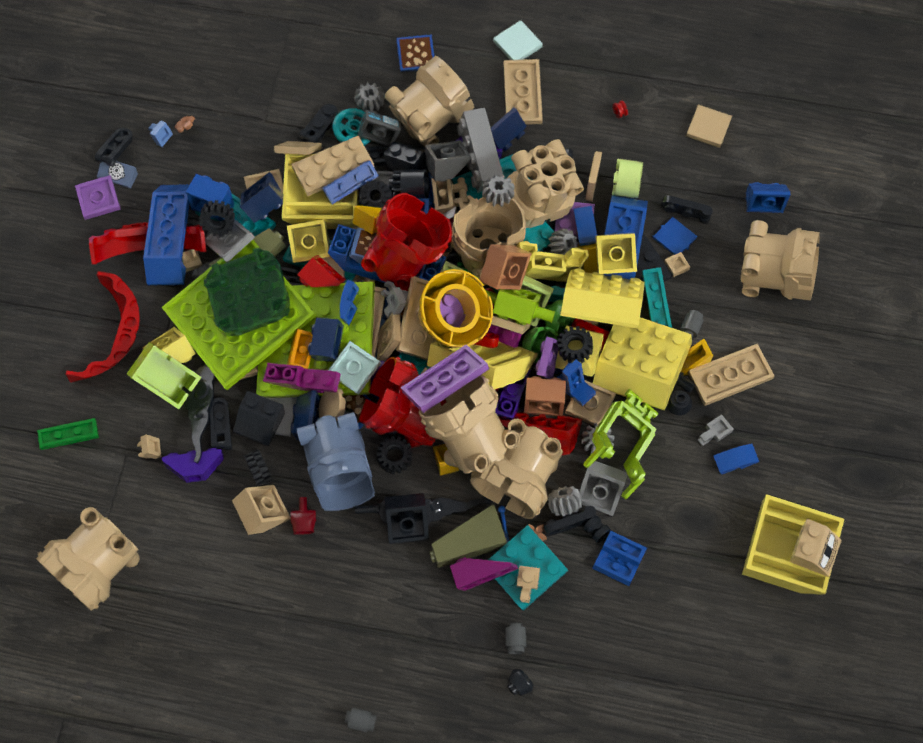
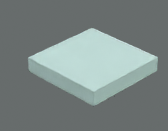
(517, 42)
(355, 367)

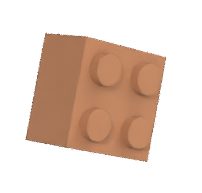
(505, 266)
(544, 396)

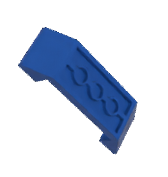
(626, 216)
(166, 236)
(341, 248)

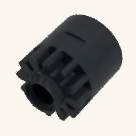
(412, 181)
(370, 189)

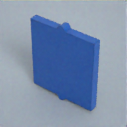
(674, 236)

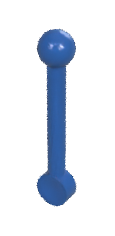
(501, 509)

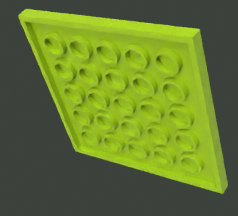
(326, 304)
(226, 355)

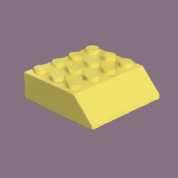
(299, 208)
(603, 298)
(643, 360)
(504, 362)
(774, 543)

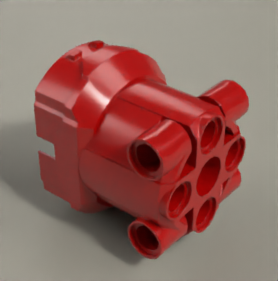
(406, 240)
(393, 408)

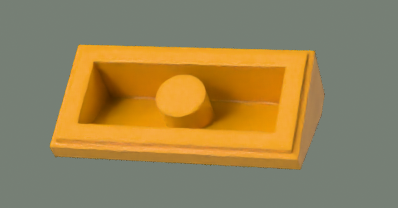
(299, 349)

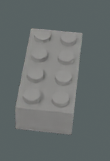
(480, 145)

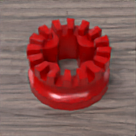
(620, 109)

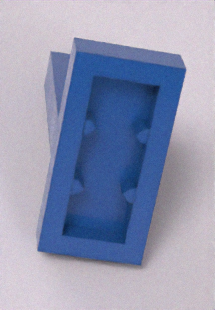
(575, 383)

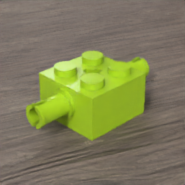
(519, 305)

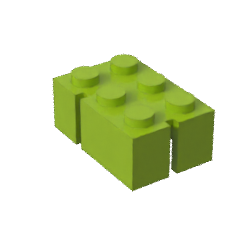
(163, 375)

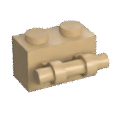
(445, 192)

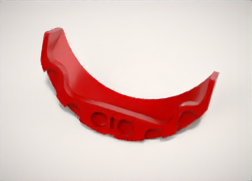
(133, 238)
(127, 328)

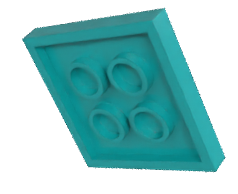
(528, 551)

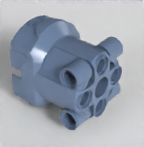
(337, 462)

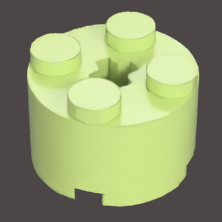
(627, 178)

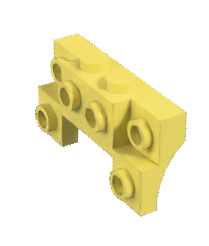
(551, 265)

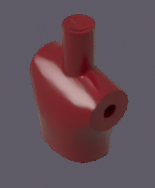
(303, 520)

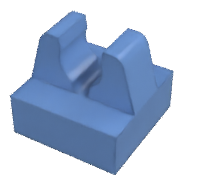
(160, 133)

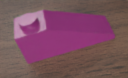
(474, 572)

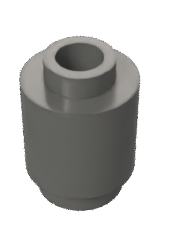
(692, 323)
(515, 638)
(360, 720)

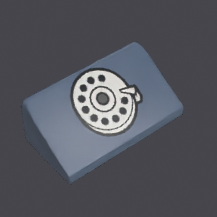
(121, 173)

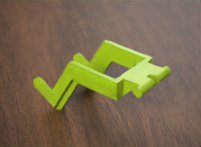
(638, 417)

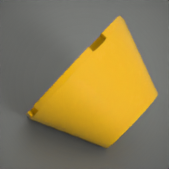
(475, 305)

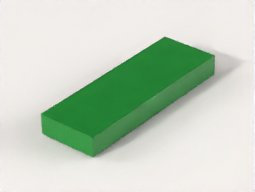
(68, 434)

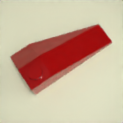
(563, 428)

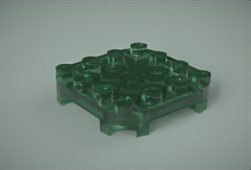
(247, 293)

